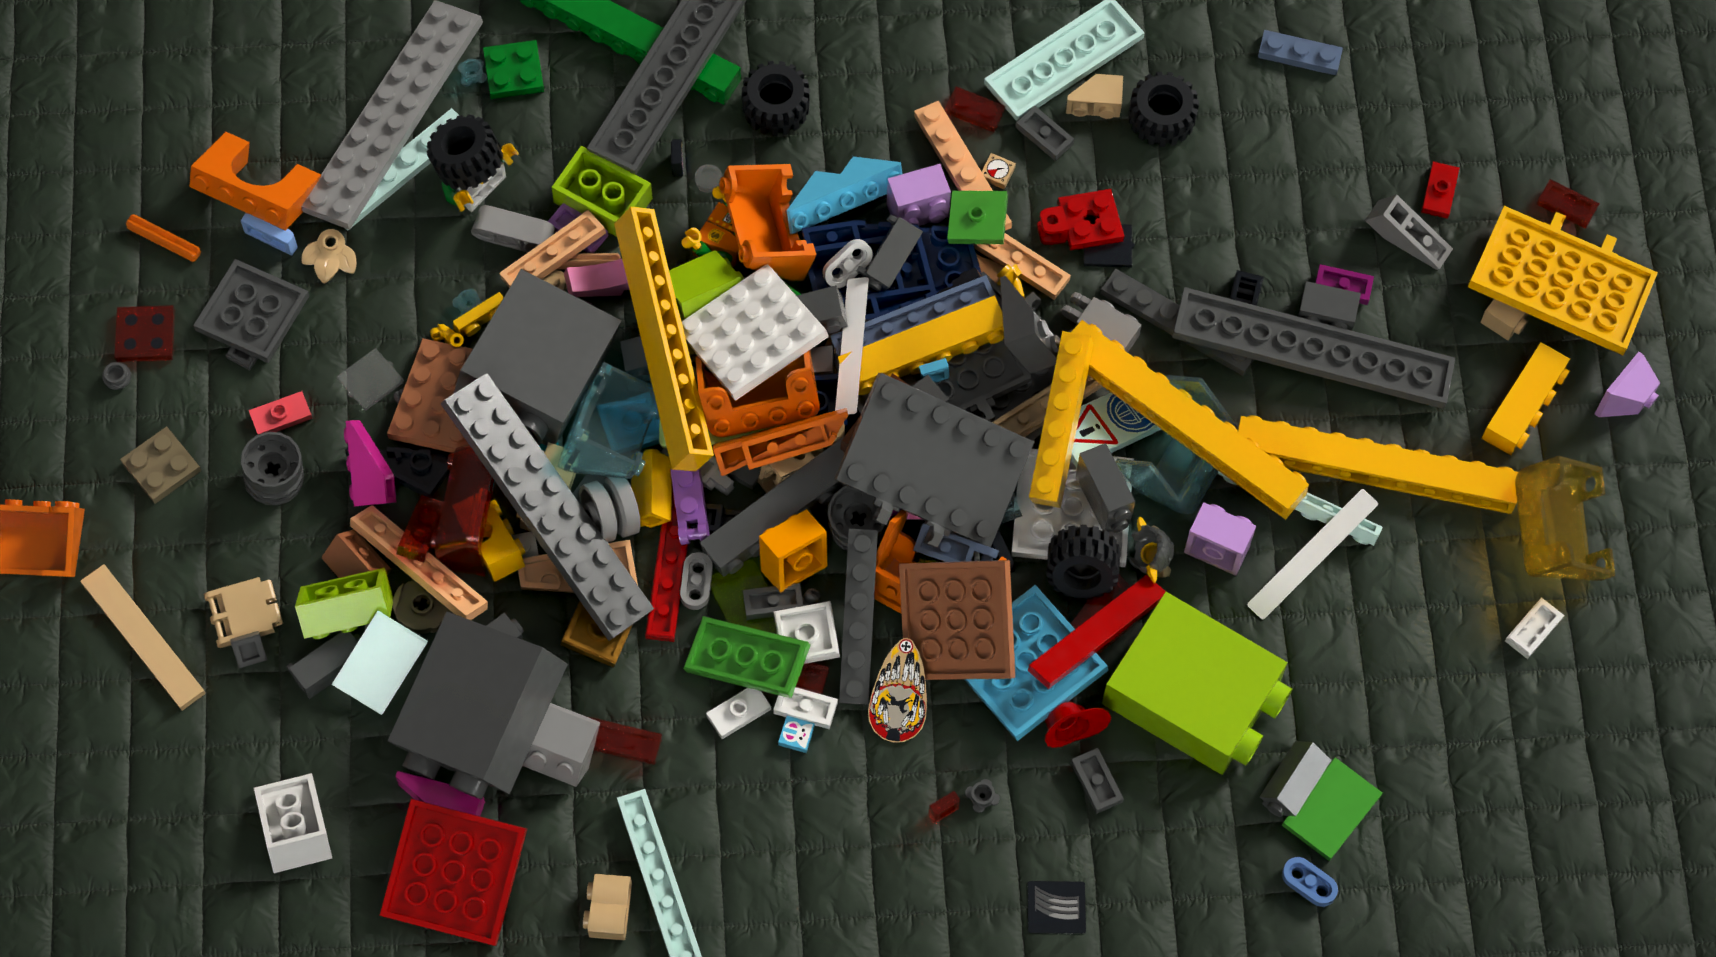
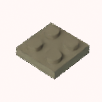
(160, 465)

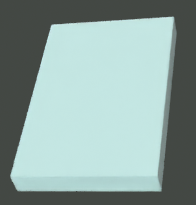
(379, 662)

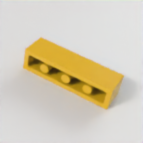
(1526, 398)

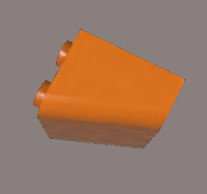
(777, 401)
(40, 538)

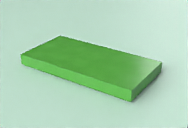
(747, 657)

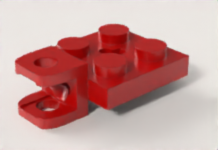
(1068, 221)

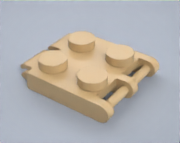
(244, 609)

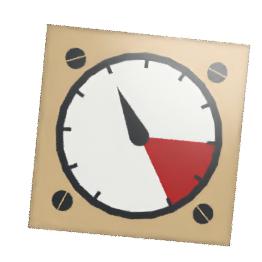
(998, 170)

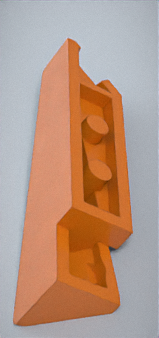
(779, 442)

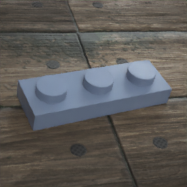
(1300, 52)

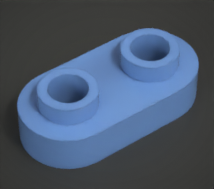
(1311, 880)

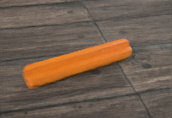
(163, 237)

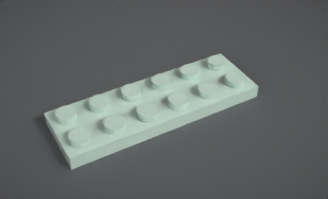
(1064, 58)

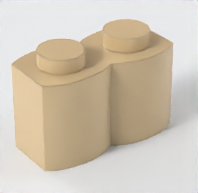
(609, 907)

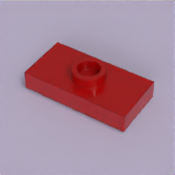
(1440, 190)

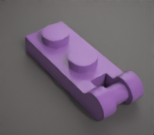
(690, 505)

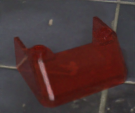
(464, 513)

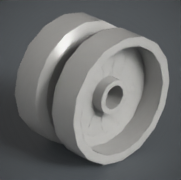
(611, 507)

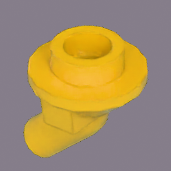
(1012, 274)

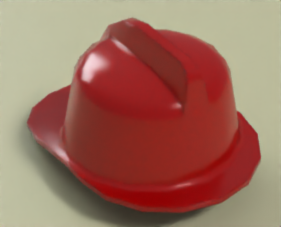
(1074, 722)

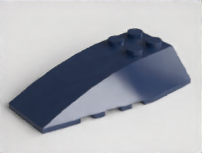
(925, 272)

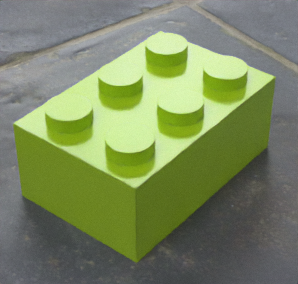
(601, 188)
(343, 603)

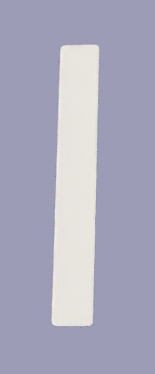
(852, 341)
(1312, 554)

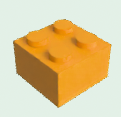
(793, 550)

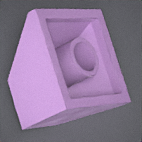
(1630, 390)

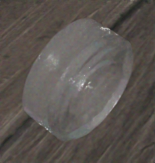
(707, 177)

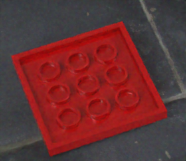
(453, 872)

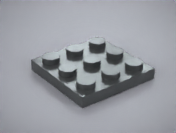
(251, 310)

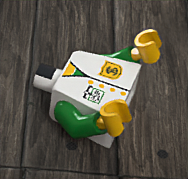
(474, 196)

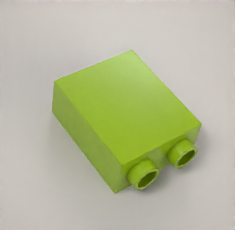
(1197, 685)

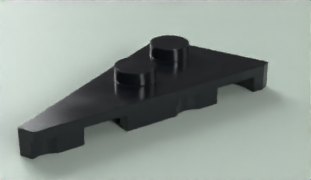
(416, 468)

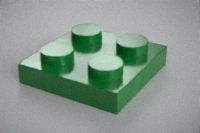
(513, 69)

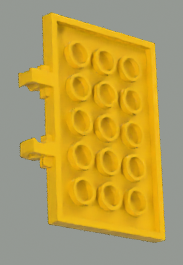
(1563, 279)

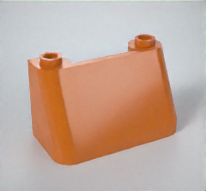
(757, 208)

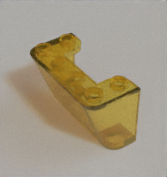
(1554, 520)

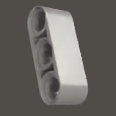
(510, 228)

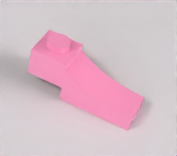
(597, 280)

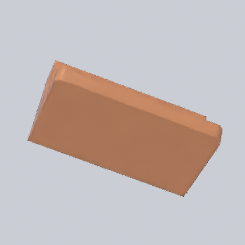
(352, 555)

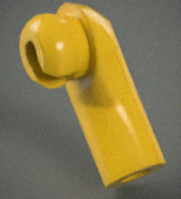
(445, 333)

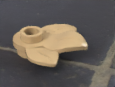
(329, 259)

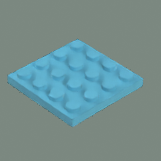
(1024, 700)

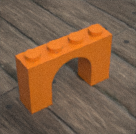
(275, 203)

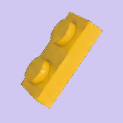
(471, 321)

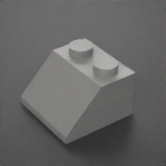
(563, 745)

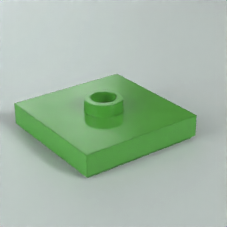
(977, 217)

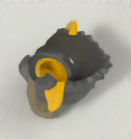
(1153, 551)

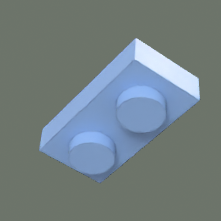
(269, 234)

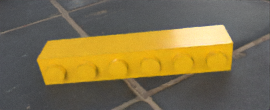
(931, 341)
(1061, 419)

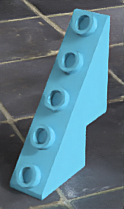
(834, 193)

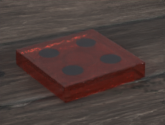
(144, 333)

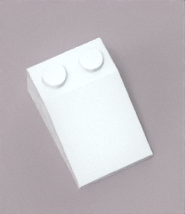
(292, 823)

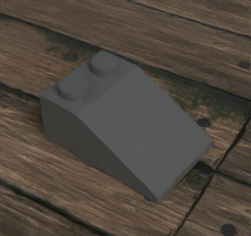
(1026, 332)

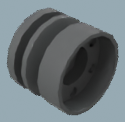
(275, 454)
(844, 508)

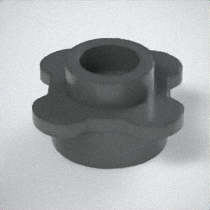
(984, 787)

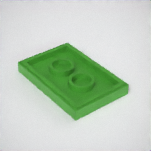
(1333, 809)

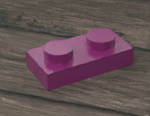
(1346, 280)

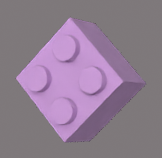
(919, 196)
(1220, 538)

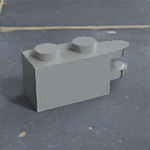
(1110, 321)

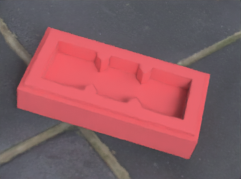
(281, 414)

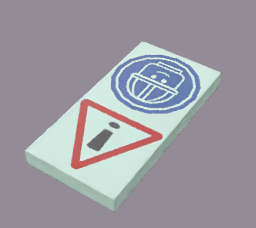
(1109, 422)

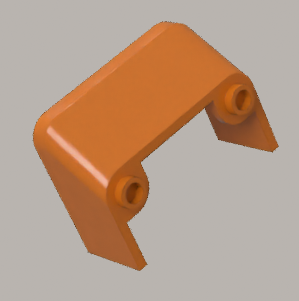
(893, 550)

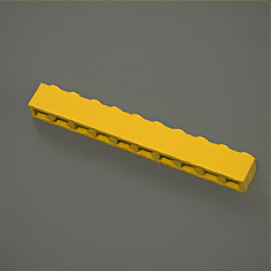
(663, 339)
(1193, 424)
(1384, 465)

